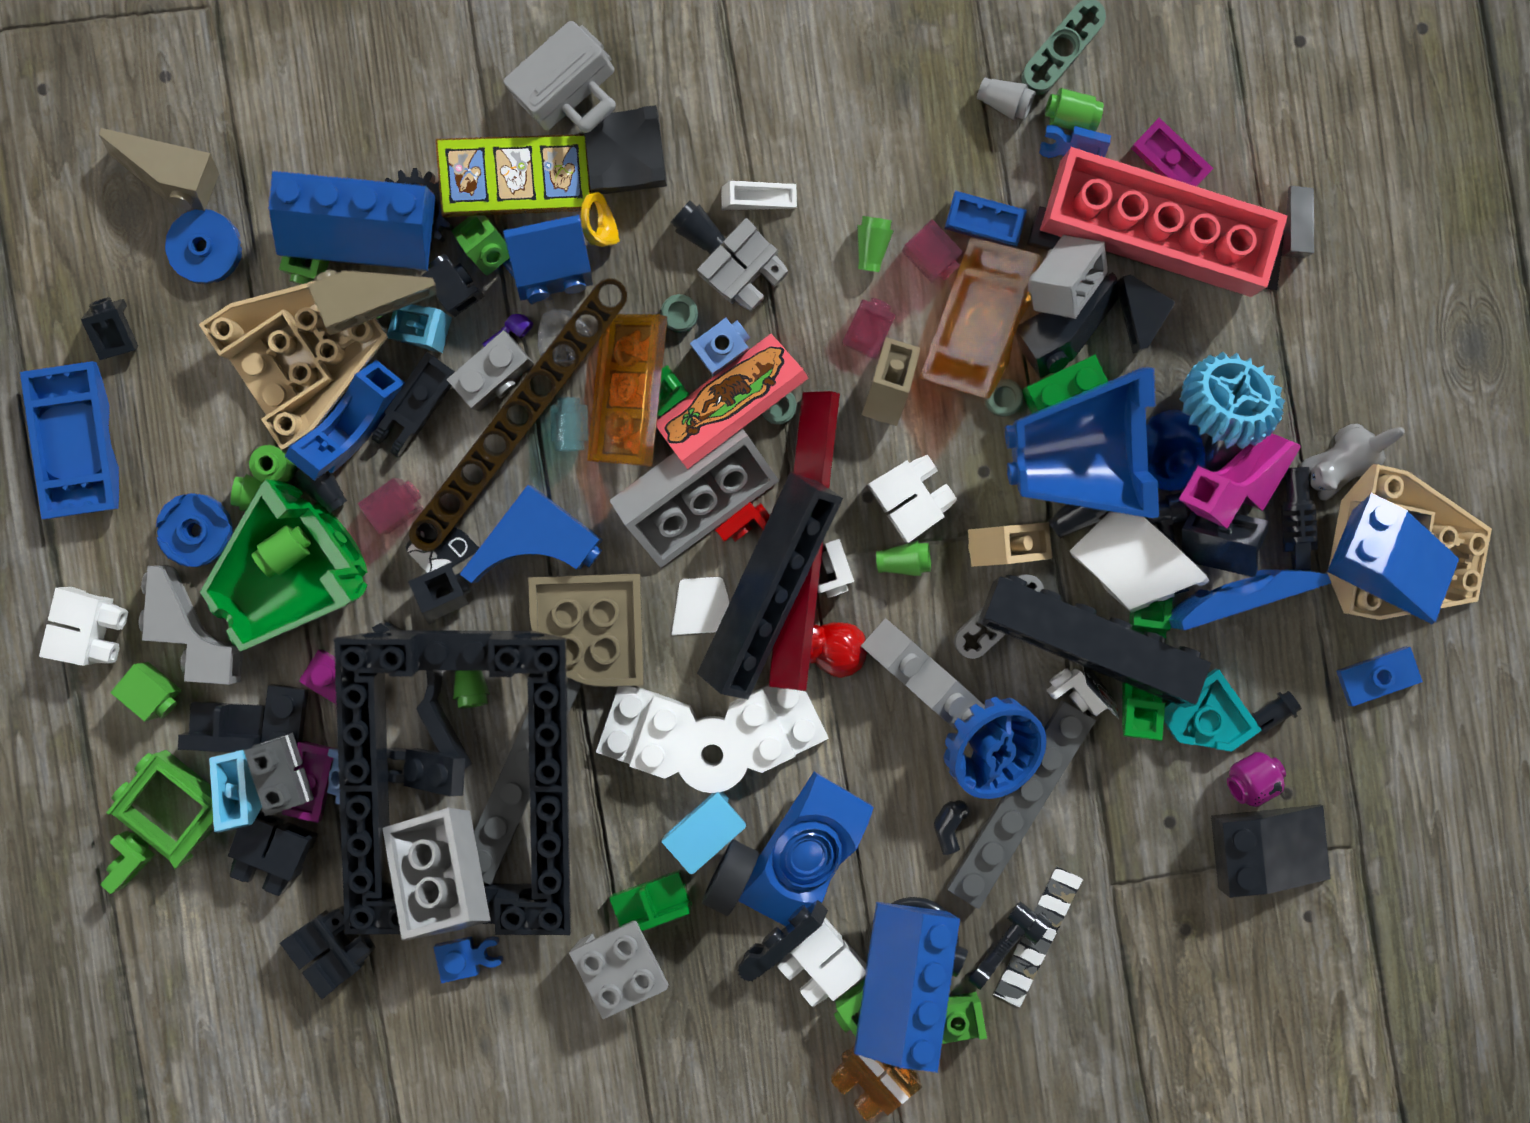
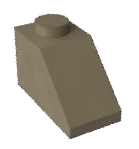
(891, 381)

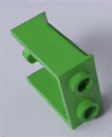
(200, 828)

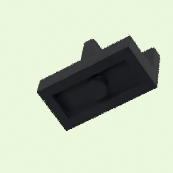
(1222, 548)
(222, 727)

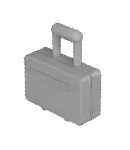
(561, 77)

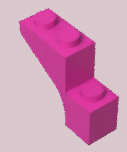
(1246, 479)

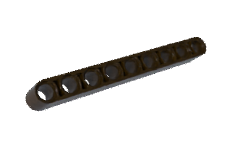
(512, 432)

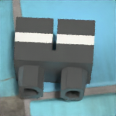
(274, 774)

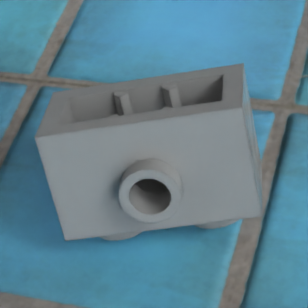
(1068, 276)
(491, 372)

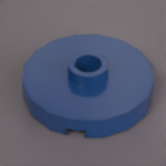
(221, 251)
(176, 526)

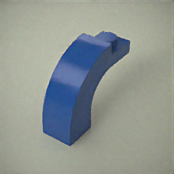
(348, 424)

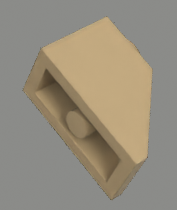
(1009, 544)

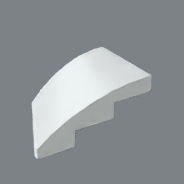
(1135, 561)

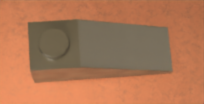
(174, 172)
(357, 297)

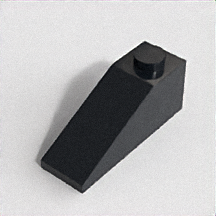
(1055, 340)

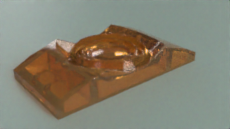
(981, 318)

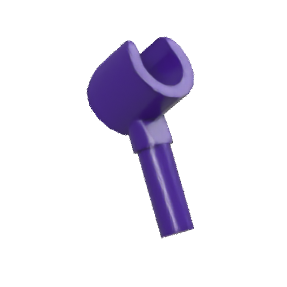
(516, 323)

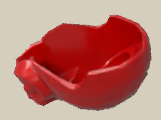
(838, 649)

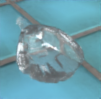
(550, 326)

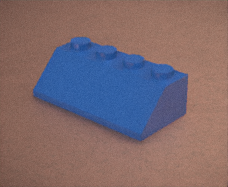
(351, 220)
(907, 986)

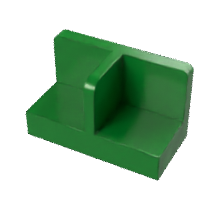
(652, 901)

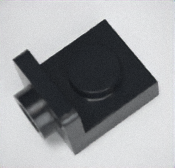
(109, 328)

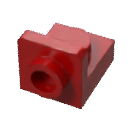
(738, 524)

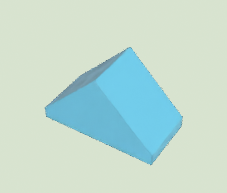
(420, 327)
(233, 792)

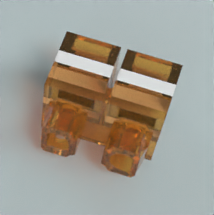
(884, 1084)

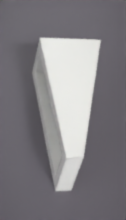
(758, 195)

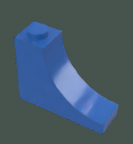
(535, 527)

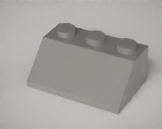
(436, 874)

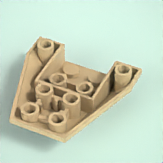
(290, 358)
(1443, 518)

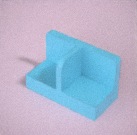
(704, 832)

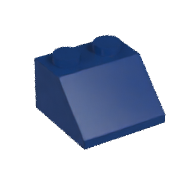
(549, 258)

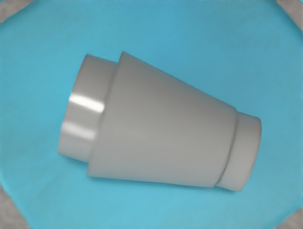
(1007, 97)

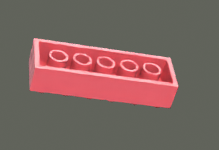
(1164, 222)

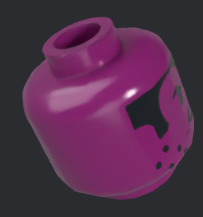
(1256, 779)

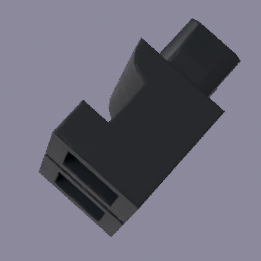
(271, 848)
(337, 964)

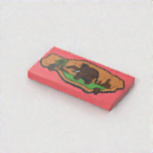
(730, 400)

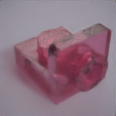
(869, 327)

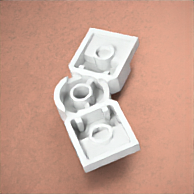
(668, 738)

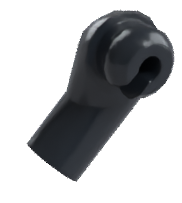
(946, 824)

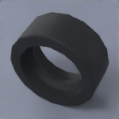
(730, 877)

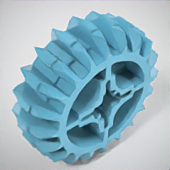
(1232, 400)

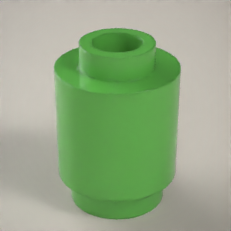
(1074, 109)
(260, 462)
(282, 550)

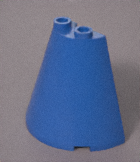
(1089, 449)

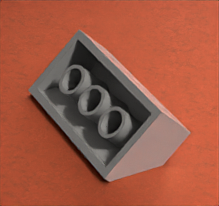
(680, 505)

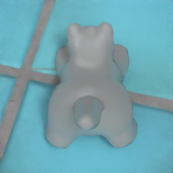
(1349, 458)

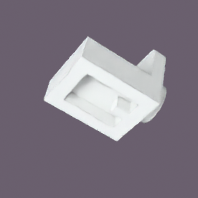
(835, 561)
(1082, 695)

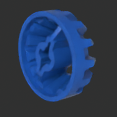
(1005, 746)

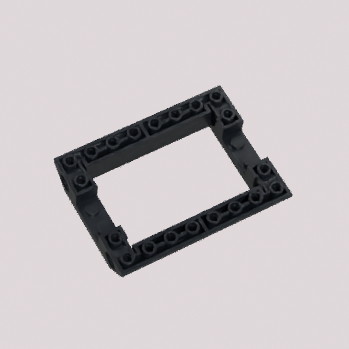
(363, 768)

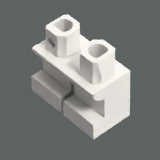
(922, 510)
(81, 628)
(828, 961)

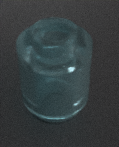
(569, 424)

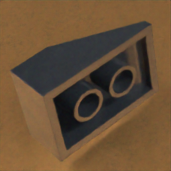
(1270, 850)

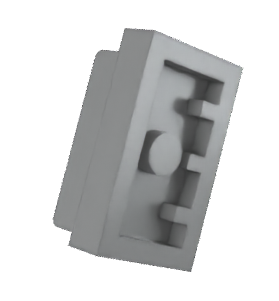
(618, 969)

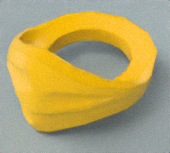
(607, 231)

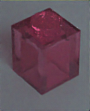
(933, 252)
(391, 505)

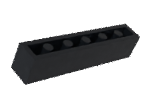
(769, 586)
(1094, 641)

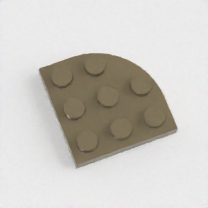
(599, 622)

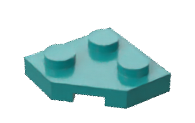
(1216, 720)

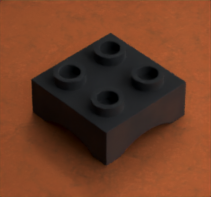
(626, 152)

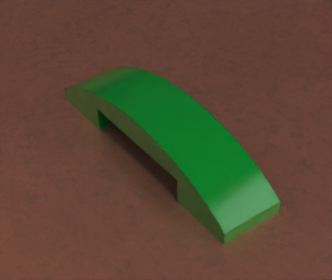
(1141, 710)

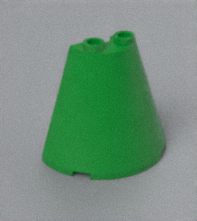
(314, 587)

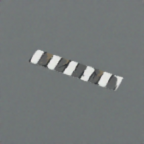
(1029, 957)

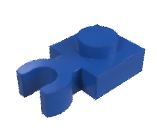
(1081, 138)
(461, 958)

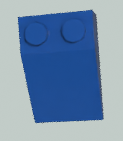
(1394, 558)

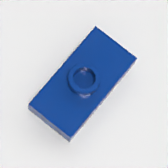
(985, 219)
(1379, 676)

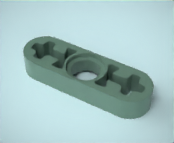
(1062, 31)

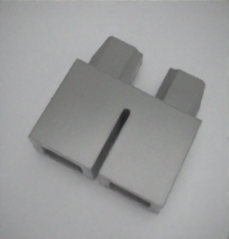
(754, 255)

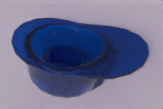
(1173, 449)

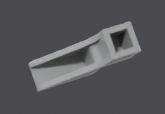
(172, 619)
(920, 673)

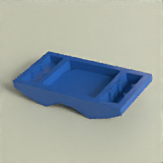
(70, 440)
(1243, 595)
(806, 849)

